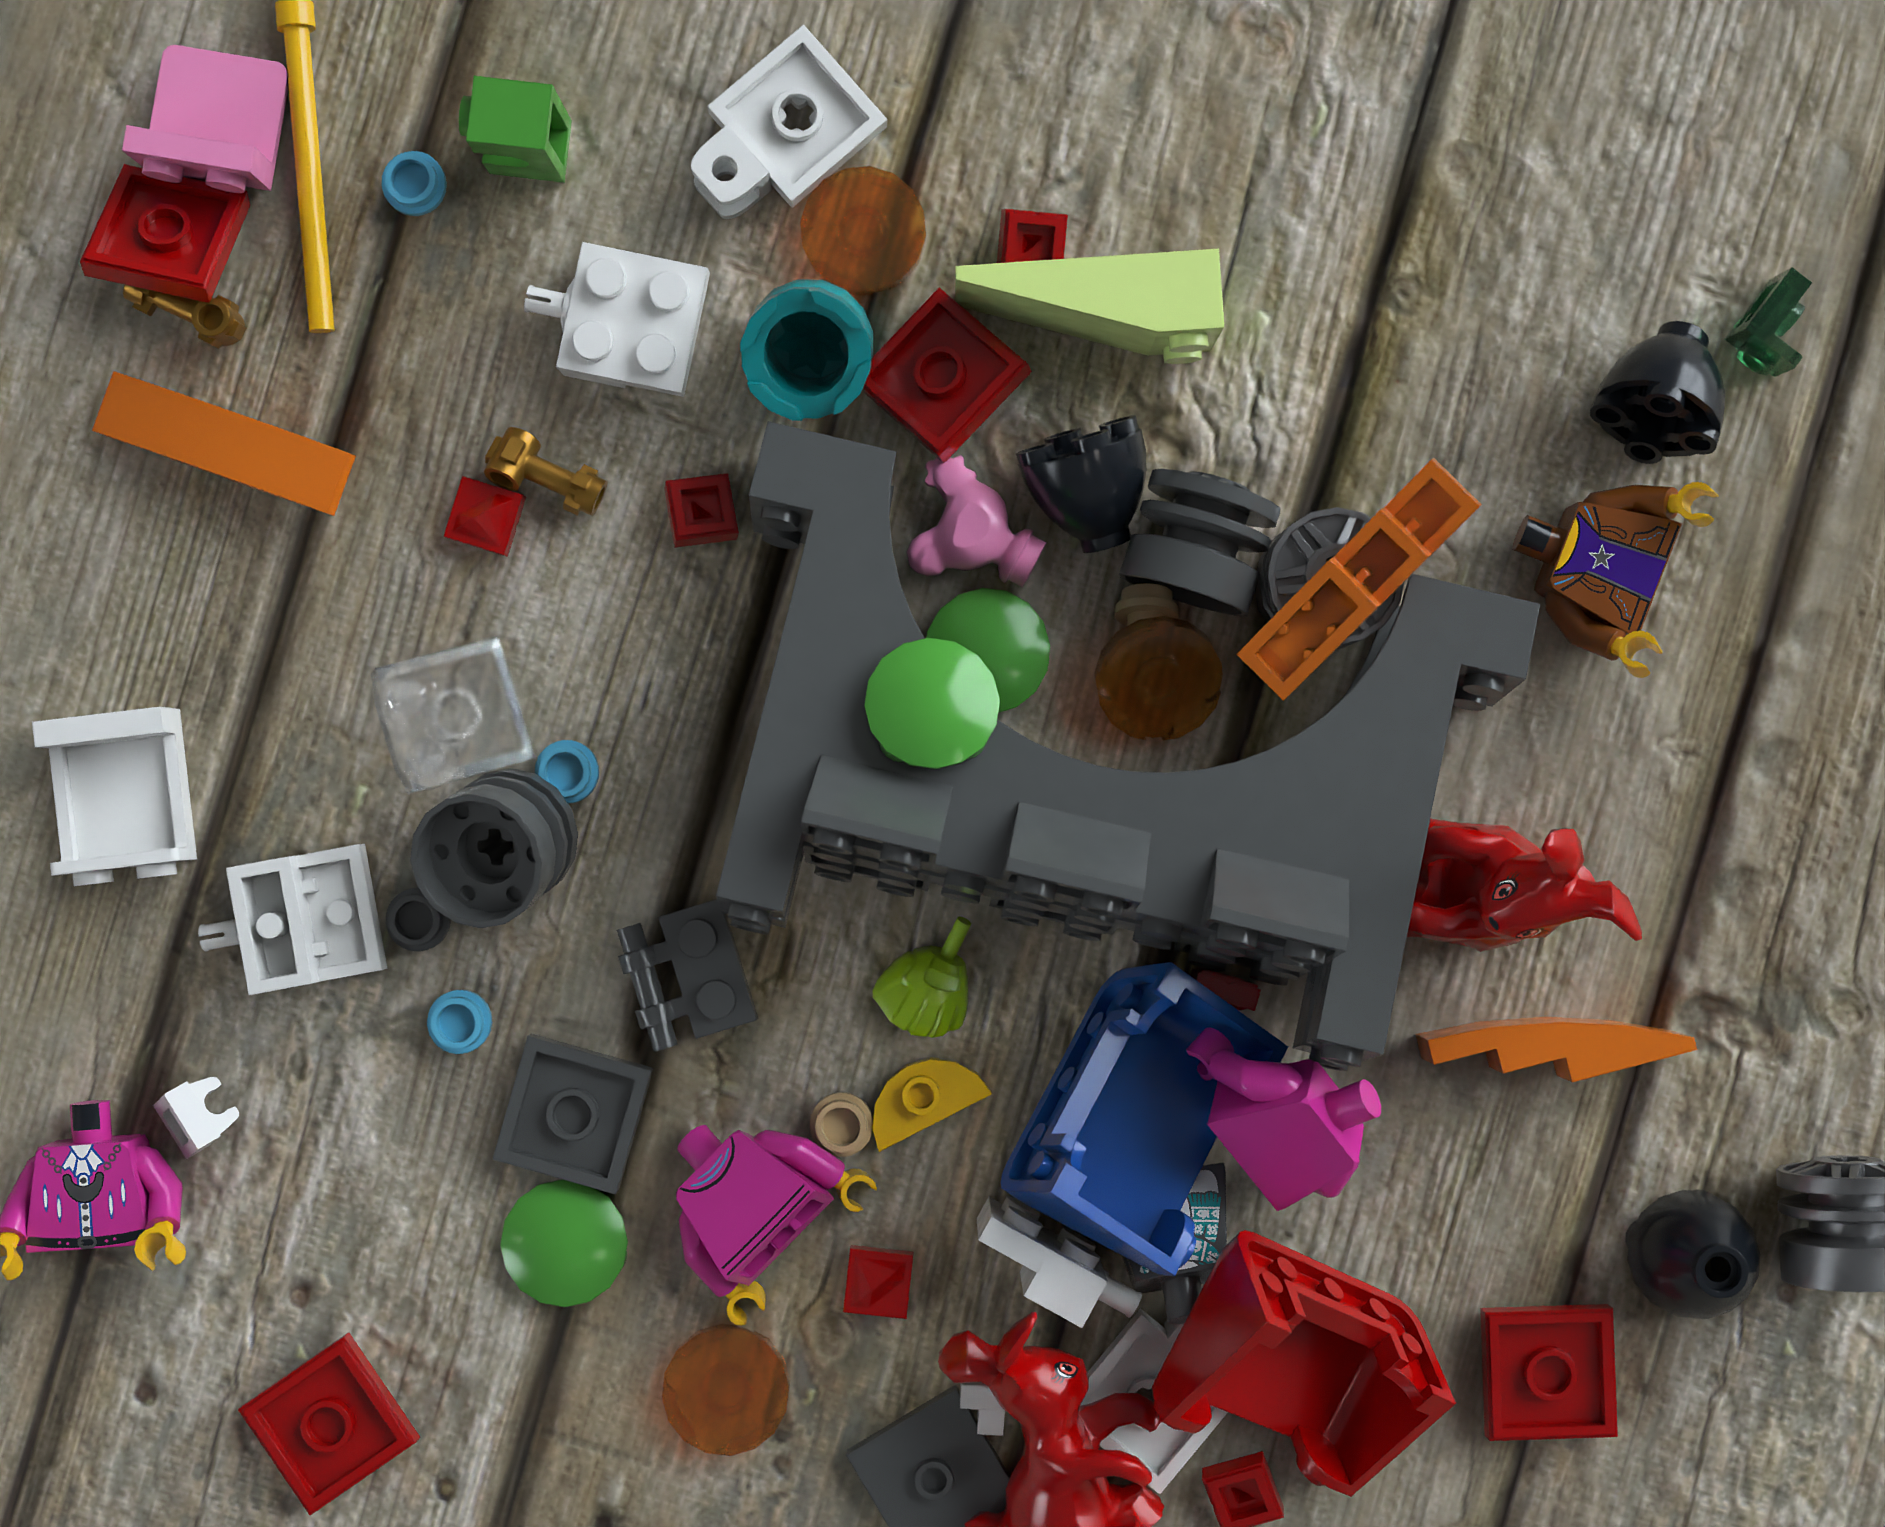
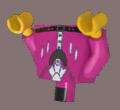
(93, 1195)

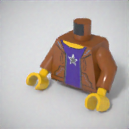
(1608, 564)

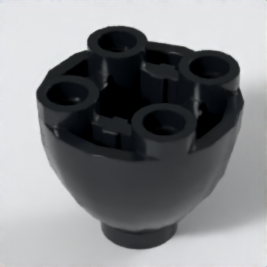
(1663, 396)
(1089, 481)
(1675, 1242)

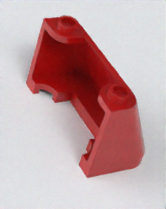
(1306, 1358)

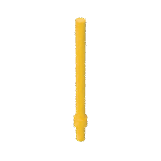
(297, 21)

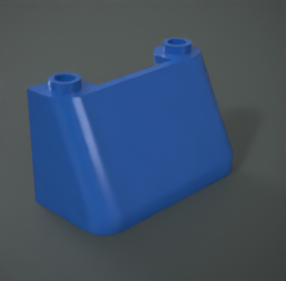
(1131, 1115)

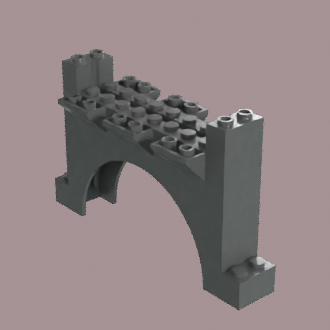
(1246, 863)

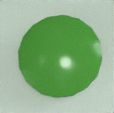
(1004, 636)
(932, 704)
(564, 1243)

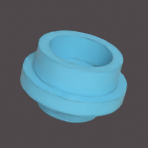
(414, 183)
(569, 768)
(459, 1021)

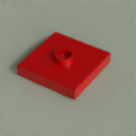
(165, 235)
(943, 375)
(1549, 1372)
(329, 1423)

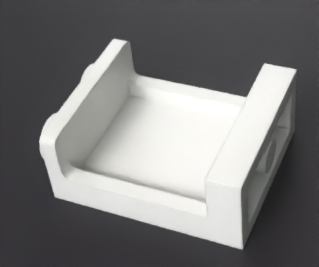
(119, 793)

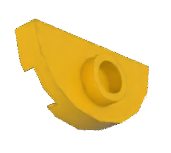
(923, 1096)

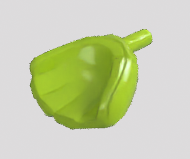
(927, 987)

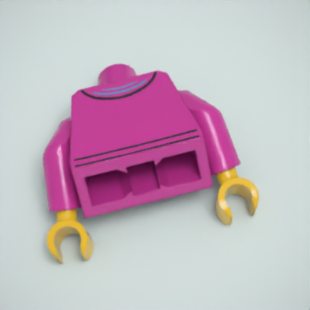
(751, 1204)

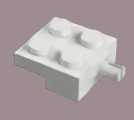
(627, 319)
(302, 919)
(1056, 1269)

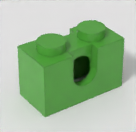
(517, 128)

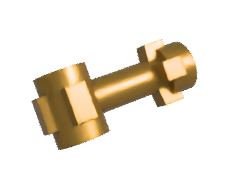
(215, 321)
(516, 458)

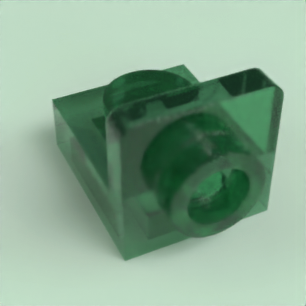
(1771, 315)

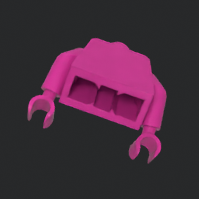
(1285, 1120)

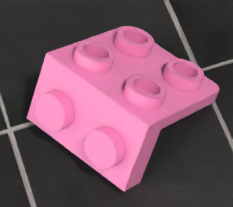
(213, 120)

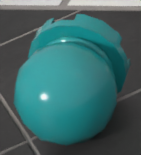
(807, 350)

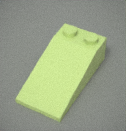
(1129, 301)

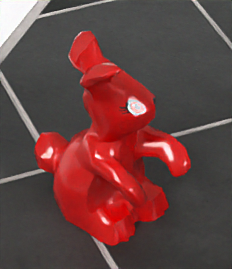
(1497, 887)
(1061, 1469)

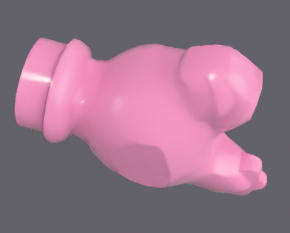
(971, 529)

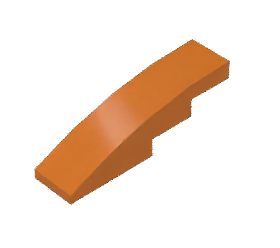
(224, 443)
(1358, 579)
(1575, 1045)

